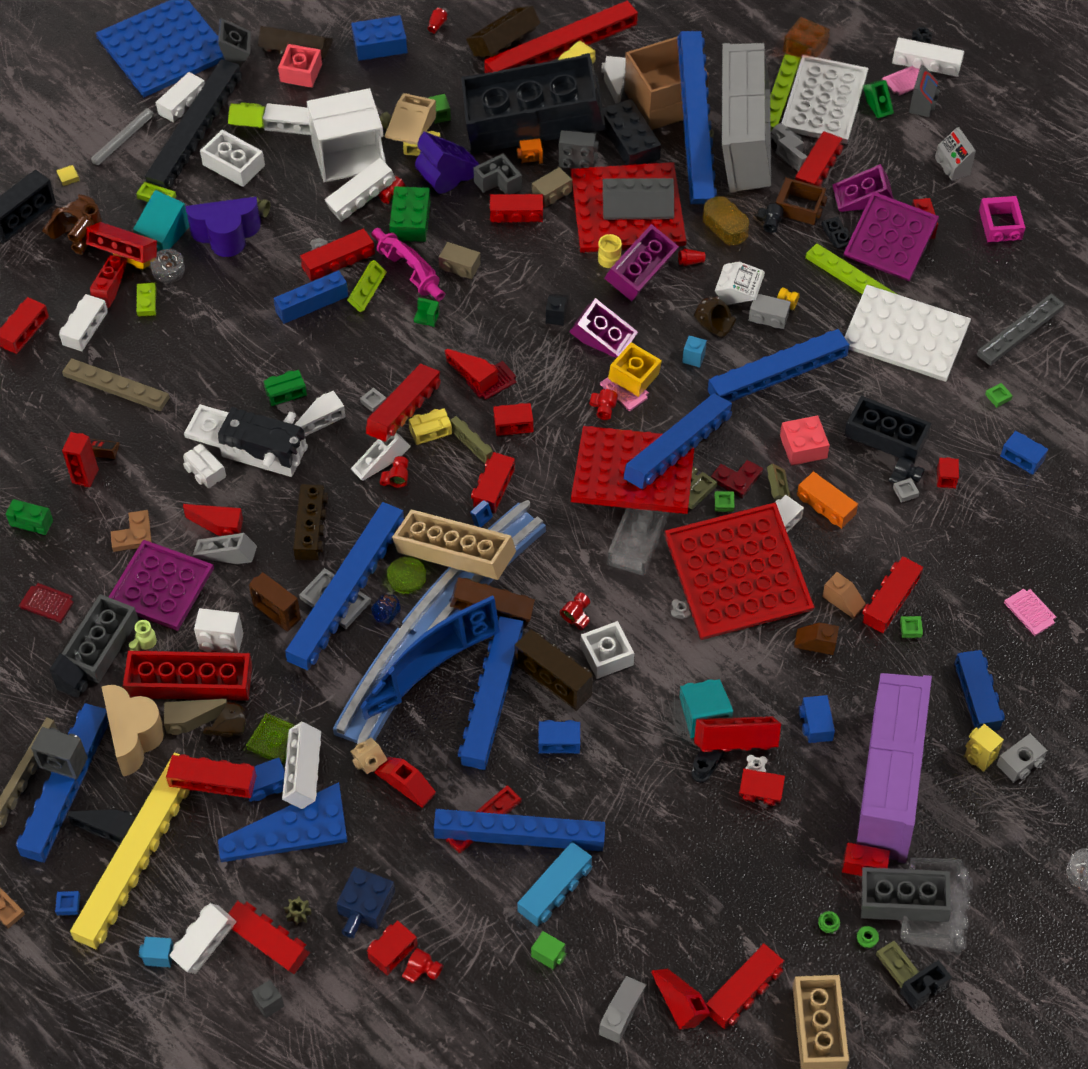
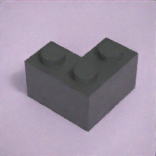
(500, 173)

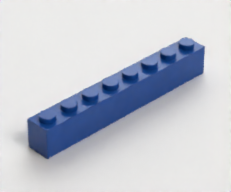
(779, 366)
(677, 441)
(491, 695)
(61, 790)
(518, 829)

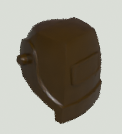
(714, 316)
(229, 723)

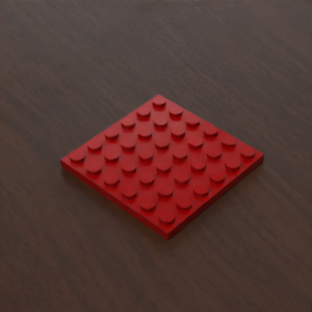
(588, 203)
(602, 468)
(738, 571)

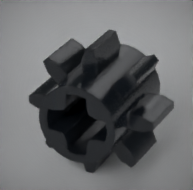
(922, 35)

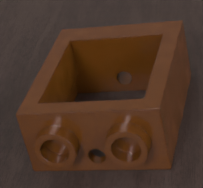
(805, 191)
(275, 601)

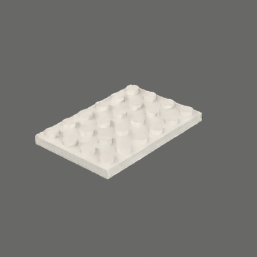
(824, 97)
(906, 332)

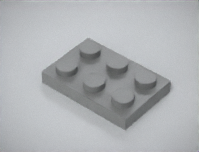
(316, 588)

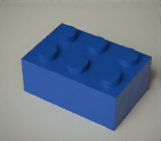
(379, 37)

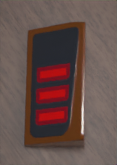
(104, 448)

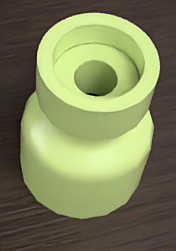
(144, 637)

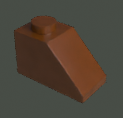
(817, 638)

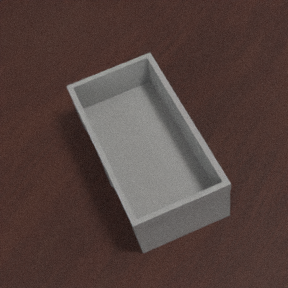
(746, 116)

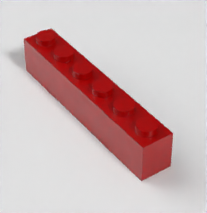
(403, 402)

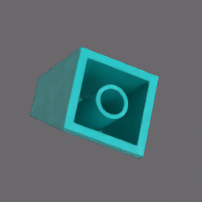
(163, 220)
(704, 701)

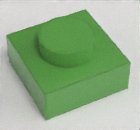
(998, 395)
(724, 501)
(911, 627)

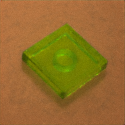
(270, 738)

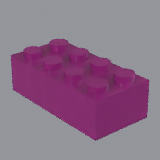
(641, 262)

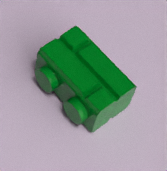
(285, 387)
(29, 517)

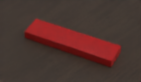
(500, 804)

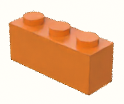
(827, 500)

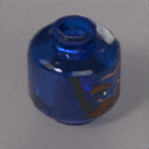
(386, 608)

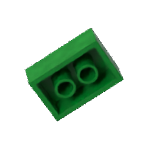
(410, 213)

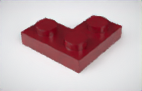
(740, 481)

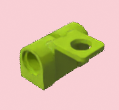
(246, 115)

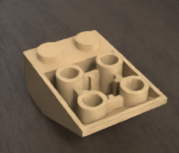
(411, 118)

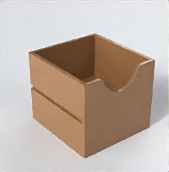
(655, 82)

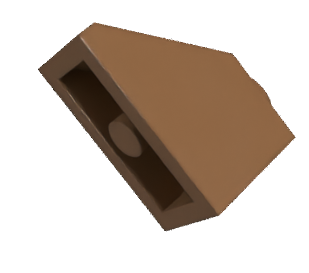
(843, 595)

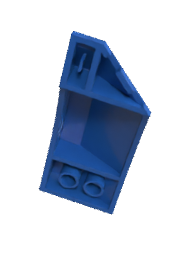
(431, 650)

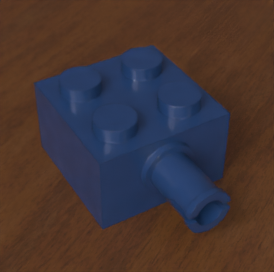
(364, 900)

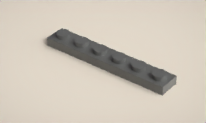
(1020, 329)

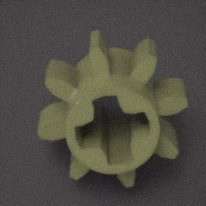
(295, 906)

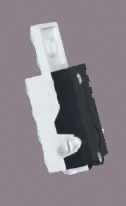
(250, 438)

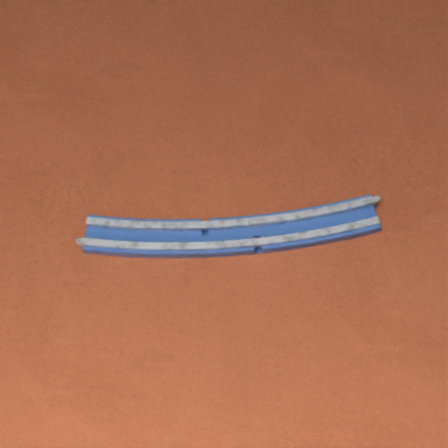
(426, 614)

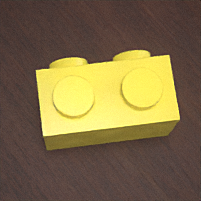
(983, 747)

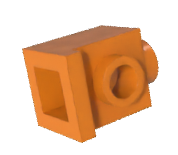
(530, 151)

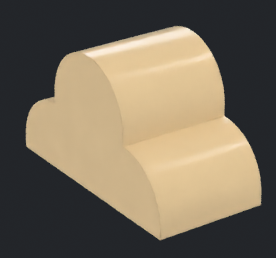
(133, 726)

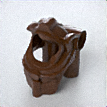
(85, 214)

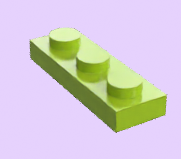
(367, 286)

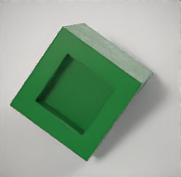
(427, 312)

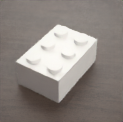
(232, 158)

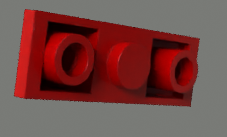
(406, 780)

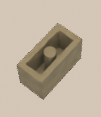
(553, 186)
(459, 260)

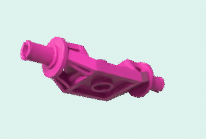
(423, 274)

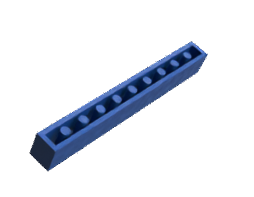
(695, 117)
(344, 587)

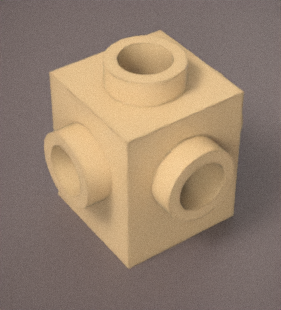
(368, 756)

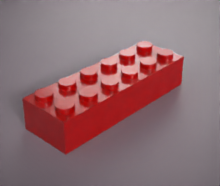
(188, 675)

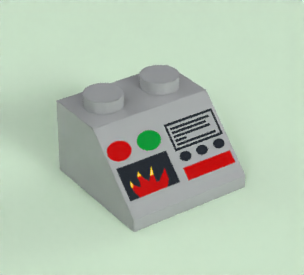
(955, 155)

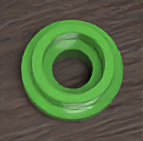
(829, 916)
(867, 943)

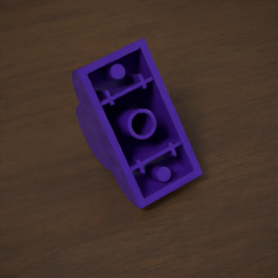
(443, 162)
(224, 224)

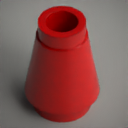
(437, 19)
(690, 257)

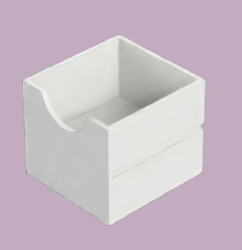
(345, 133)

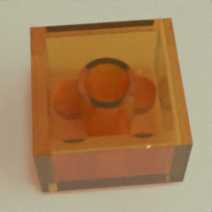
(806, 39)

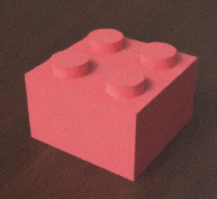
(300, 65)
(804, 440)

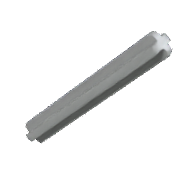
(122, 136)

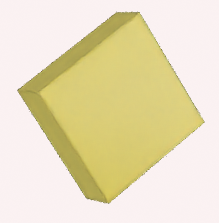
(67, 175)

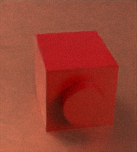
(947, 472)

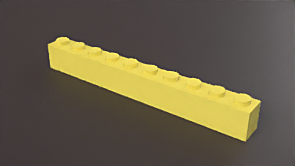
(128, 863)

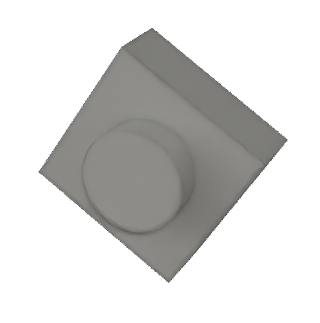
(372, 399)
(906, 490)

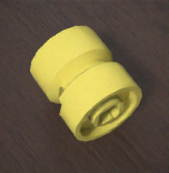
(609, 250)

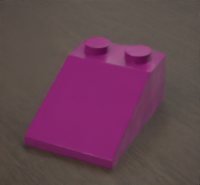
(856, 190)
(603, 329)

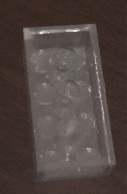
(636, 539)

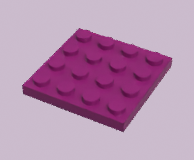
(891, 236)
(161, 584)

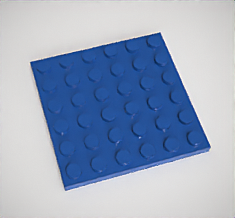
(162, 45)

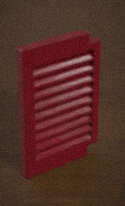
(505, 379)
(47, 602)

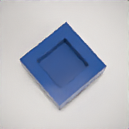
(481, 514)
(67, 903)

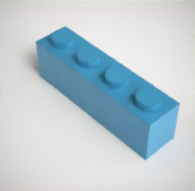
(555, 884)

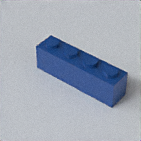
(311, 297)
(978, 690)

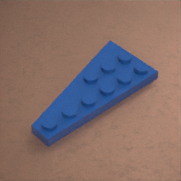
(290, 829)

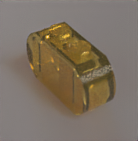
(726, 220)

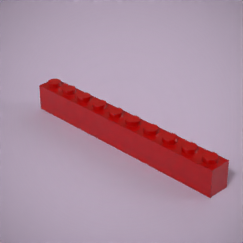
(559, 41)

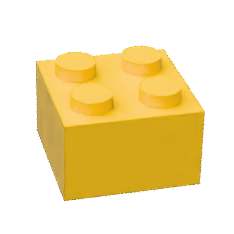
(634, 369)

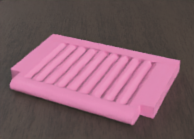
(903, 80)
(625, 397)
(1030, 611)

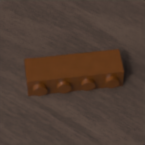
(507, 604)

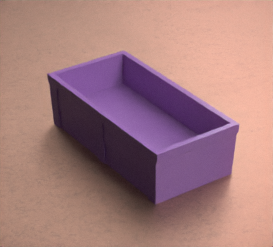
(894, 764)

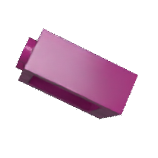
(1001, 205)

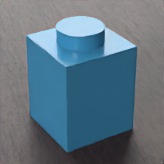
(694, 351)
(156, 951)

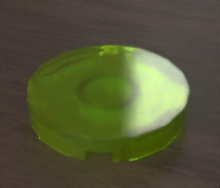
(406, 574)

